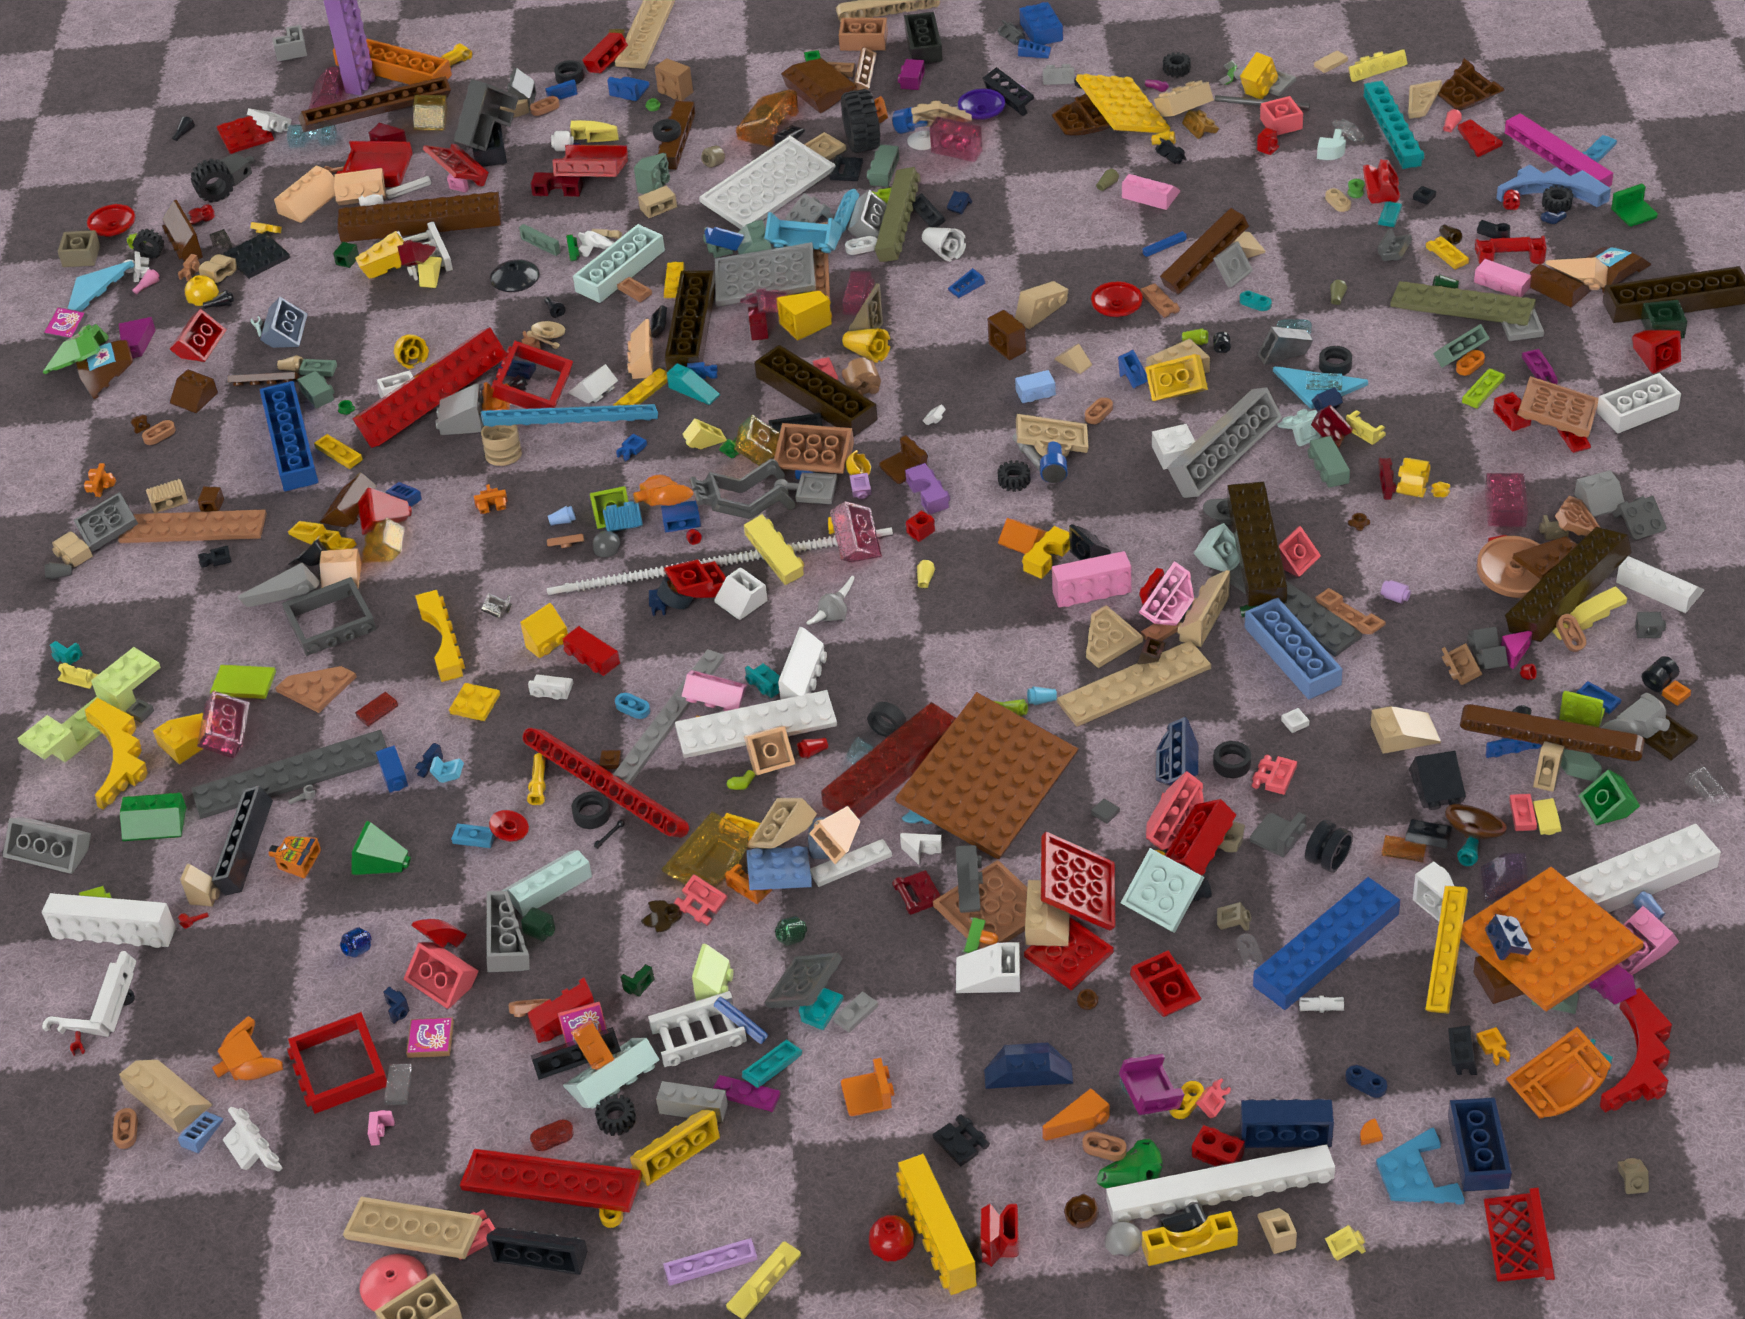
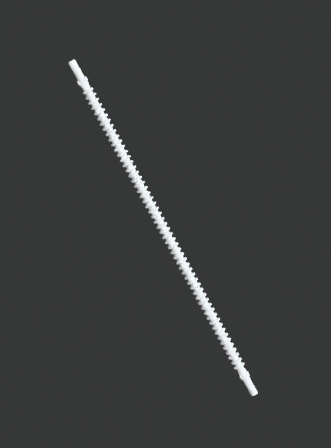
(720, 560)

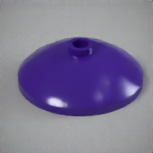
(982, 103)

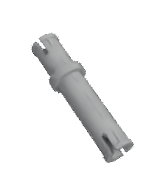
(1030, 452)

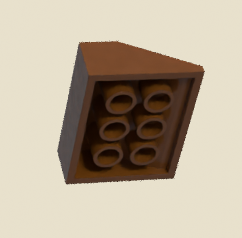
(817, 83)

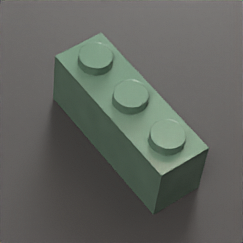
(883, 165)
(1461, 346)
(1329, 461)

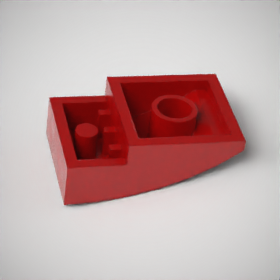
(696, 578)
(1164, 984)

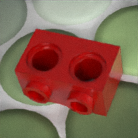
(1507, 408)
(1217, 1150)

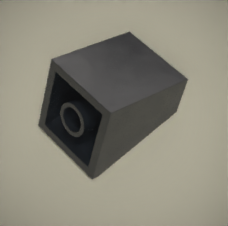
(1437, 779)

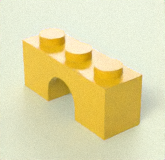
(1038, 559)

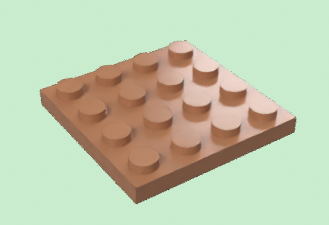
(1558, 407)
(1001, 905)

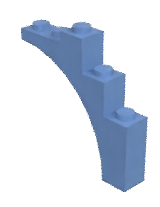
(1582, 185)

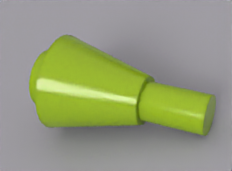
(1019, 707)

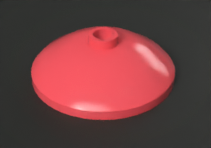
(379, 1288)

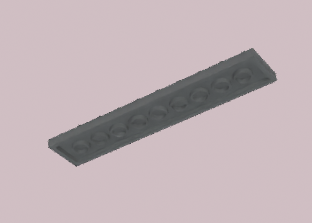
(290, 773)

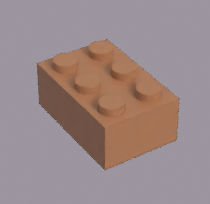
(863, 32)

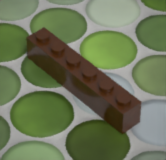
(684, 114)
(1203, 251)

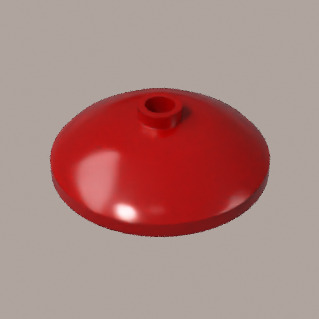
(111, 220)
(1116, 299)

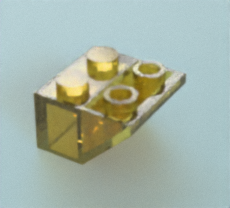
(429, 112)
(383, 542)

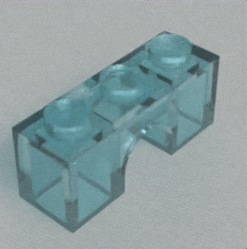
(298, 138)

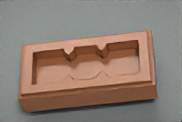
(634, 289)
(565, 541)

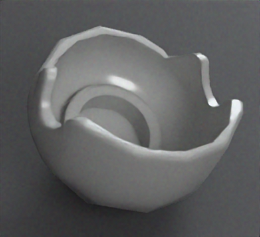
(1123, 1239)

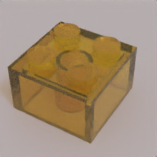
(756, 440)

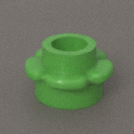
(653, 104)

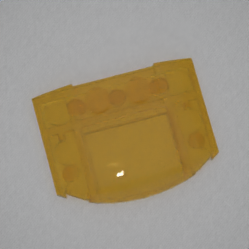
(709, 851)

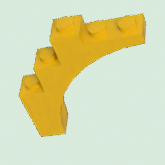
(126, 766)

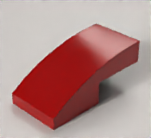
(1574, 442)

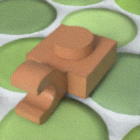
(191, 266)

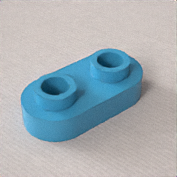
(635, 706)

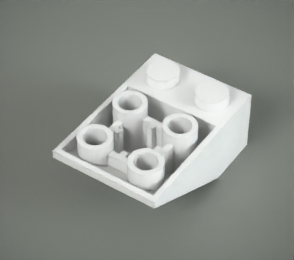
(989, 969)

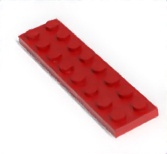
(551, 1180)

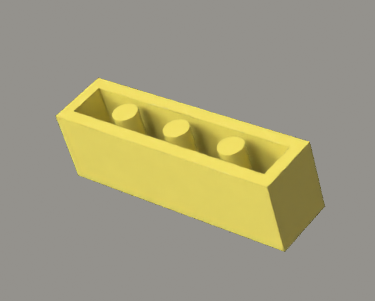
(774, 549)

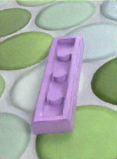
(710, 1261)

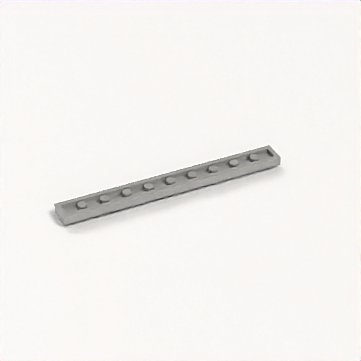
(663, 723)

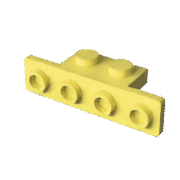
(1377, 64)
(763, 1280)

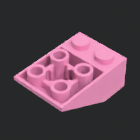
(1656, 937)

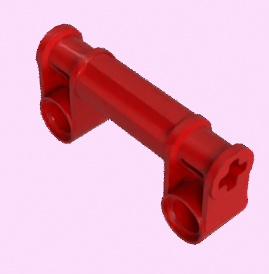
(1534, 246)

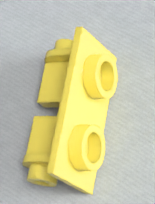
(74, 676)

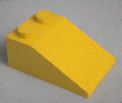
(1176, 377)
(180, 737)

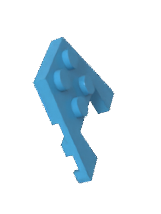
(1407, 1175)

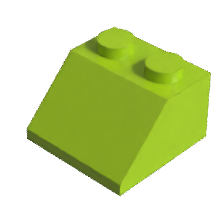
(601, 499)

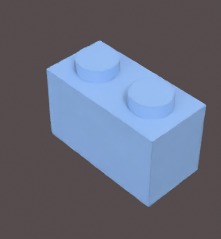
(1035, 386)

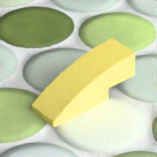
(593, 131)

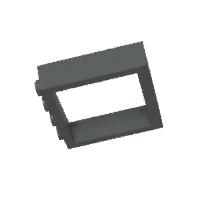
(321, 598)

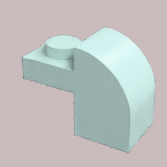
(1331, 147)

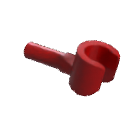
(187, 921)
(77, 1044)

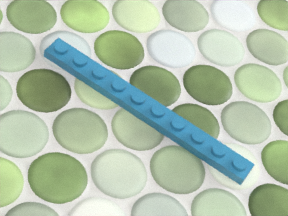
(570, 414)

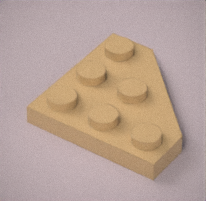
(1109, 637)

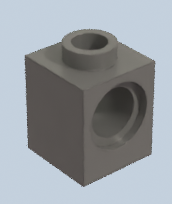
(1649, 625)

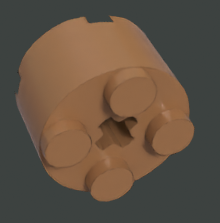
(862, 376)

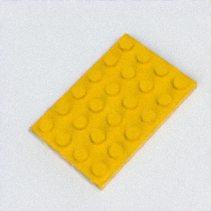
(1122, 103)

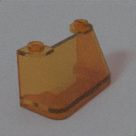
(765, 116)

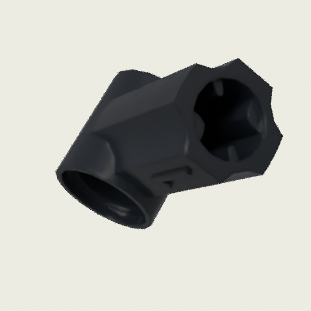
(1493, 230)
(1185, 1221)

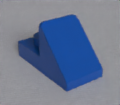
(1132, 368)

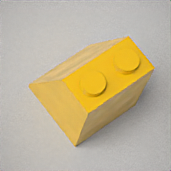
(804, 313)

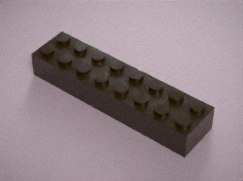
(1693, 291)
(690, 318)
(815, 390)
(1256, 543)
(1569, 583)

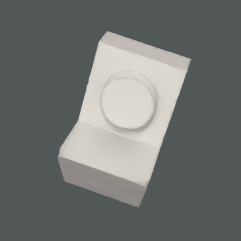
(916, 843)

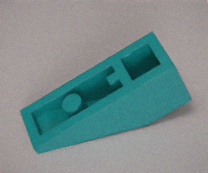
(690, 384)

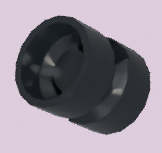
(1660, 673)

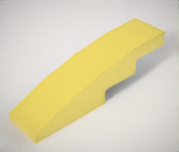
(1596, 608)

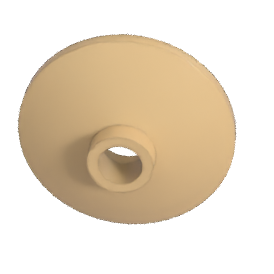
(548, 330)

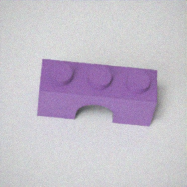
(932, 494)

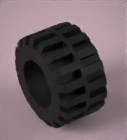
(207, 171)

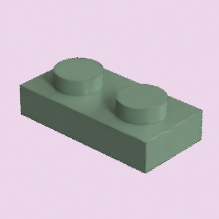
(322, 367)

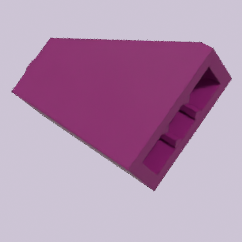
(138, 335)

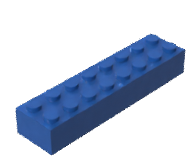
(288, 436)
(1326, 943)

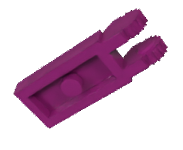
(1539, 365)

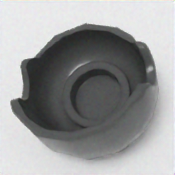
(606, 544)

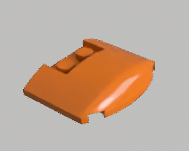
(1561, 1075)

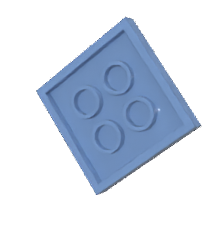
(778, 868)

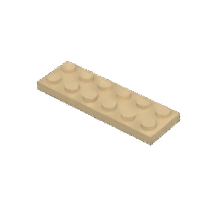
(412, 1227)

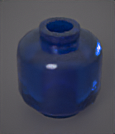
(355, 942)

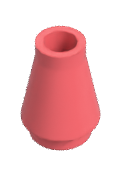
(1452, 120)

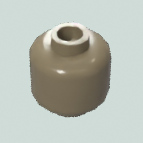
(713, 156)

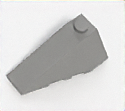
(284, 586)

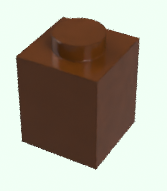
(210, 499)

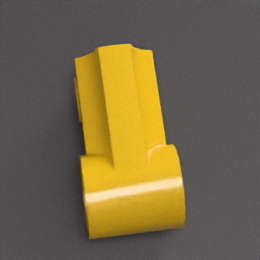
(458, 53)

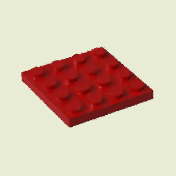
(1077, 881)

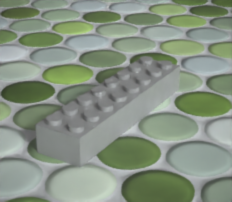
(1224, 442)

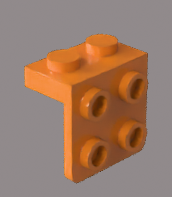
(868, 1091)

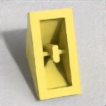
(429, 272)

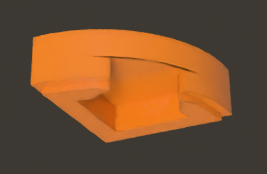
(1370, 1133)

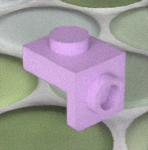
(860, 485)

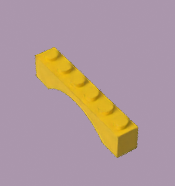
(446, 659)

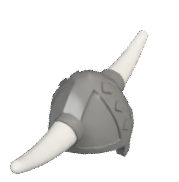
(831, 605)

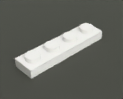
(851, 862)

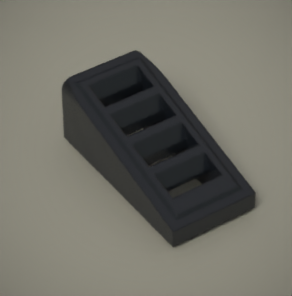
(792, 131)

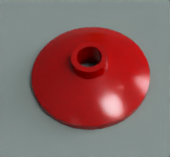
(508, 825)

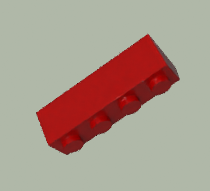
(1201, 835)

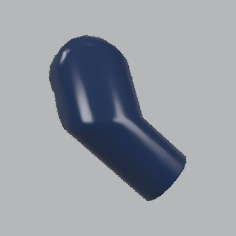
(1553, 218)

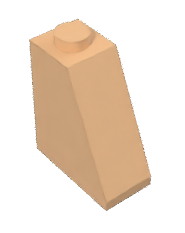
(836, 833)

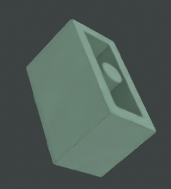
(316, 389)

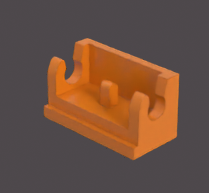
(740, 883)
(592, 1045)

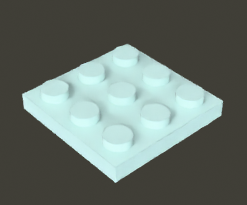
(1162, 890)

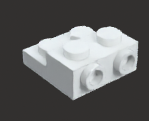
(270, 120)

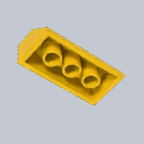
(676, 1146)

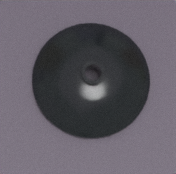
(514, 275)

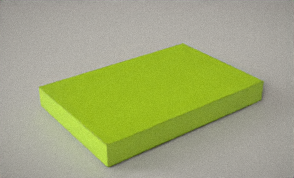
(244, 681)

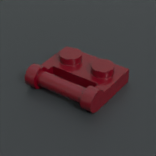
(923, 889)

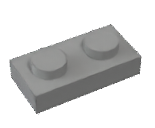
(855, 1012)

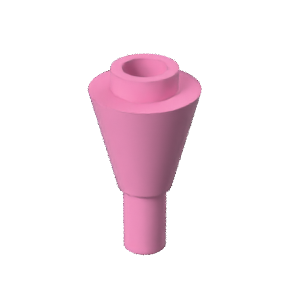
(149, 278)

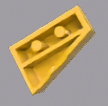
(381, 256)

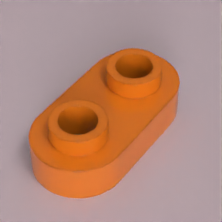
(1467, 363)

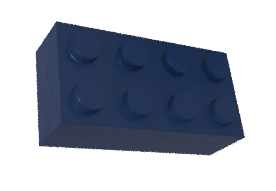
(1286, 1123)
(1479, 1144)

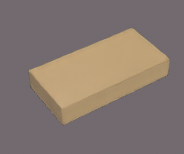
(1330, 61)

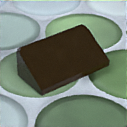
(1151, 651)

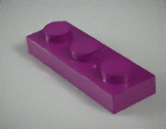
(748, 1094)

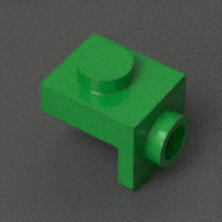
(728, 448)

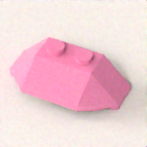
(1170, 597)

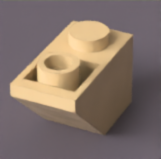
(1278, 1230)

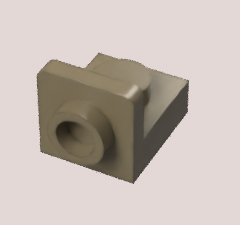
(1232, 916)

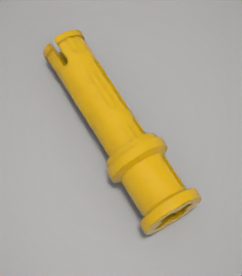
(537, 784)

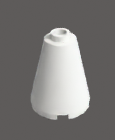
(945, 242)

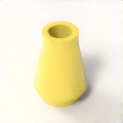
(925, 571)

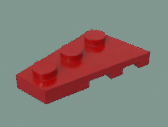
(1479, 138)

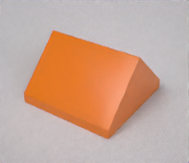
(1020, 535)

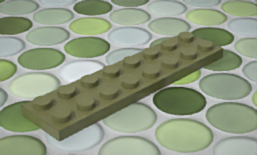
(1463, 303)

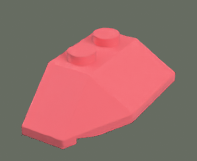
(1173, 810)

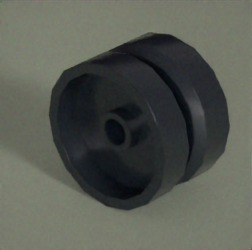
(1328, 846)

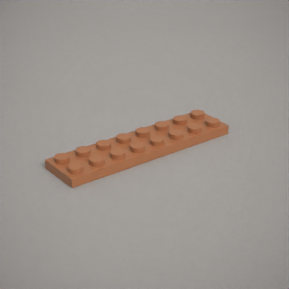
(196, 526)

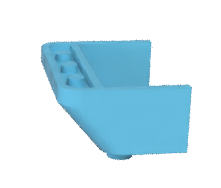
(790, 233)

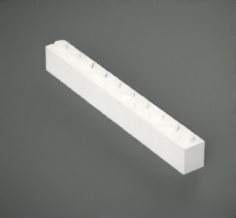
(1220, 1184)

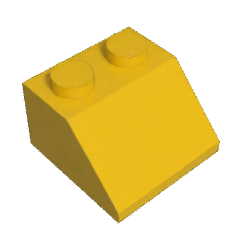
(543, 631)

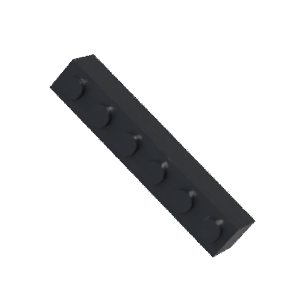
(242, 841)

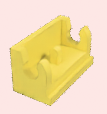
(1363, 429)

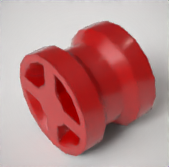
(1511, 200)

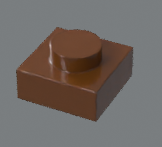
(610, 759)

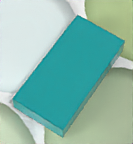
(1390, 214)

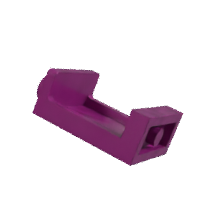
(1149, 1085)

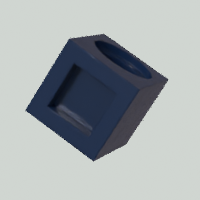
(1326, 398)

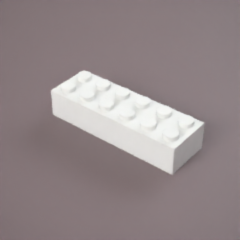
(109, 920)

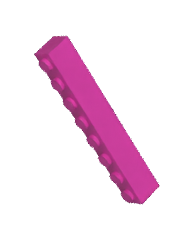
(1554, 149)

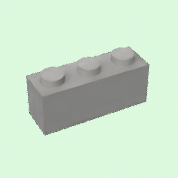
(688, 1100)

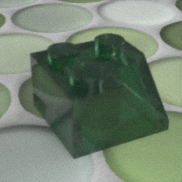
(1664, 316)

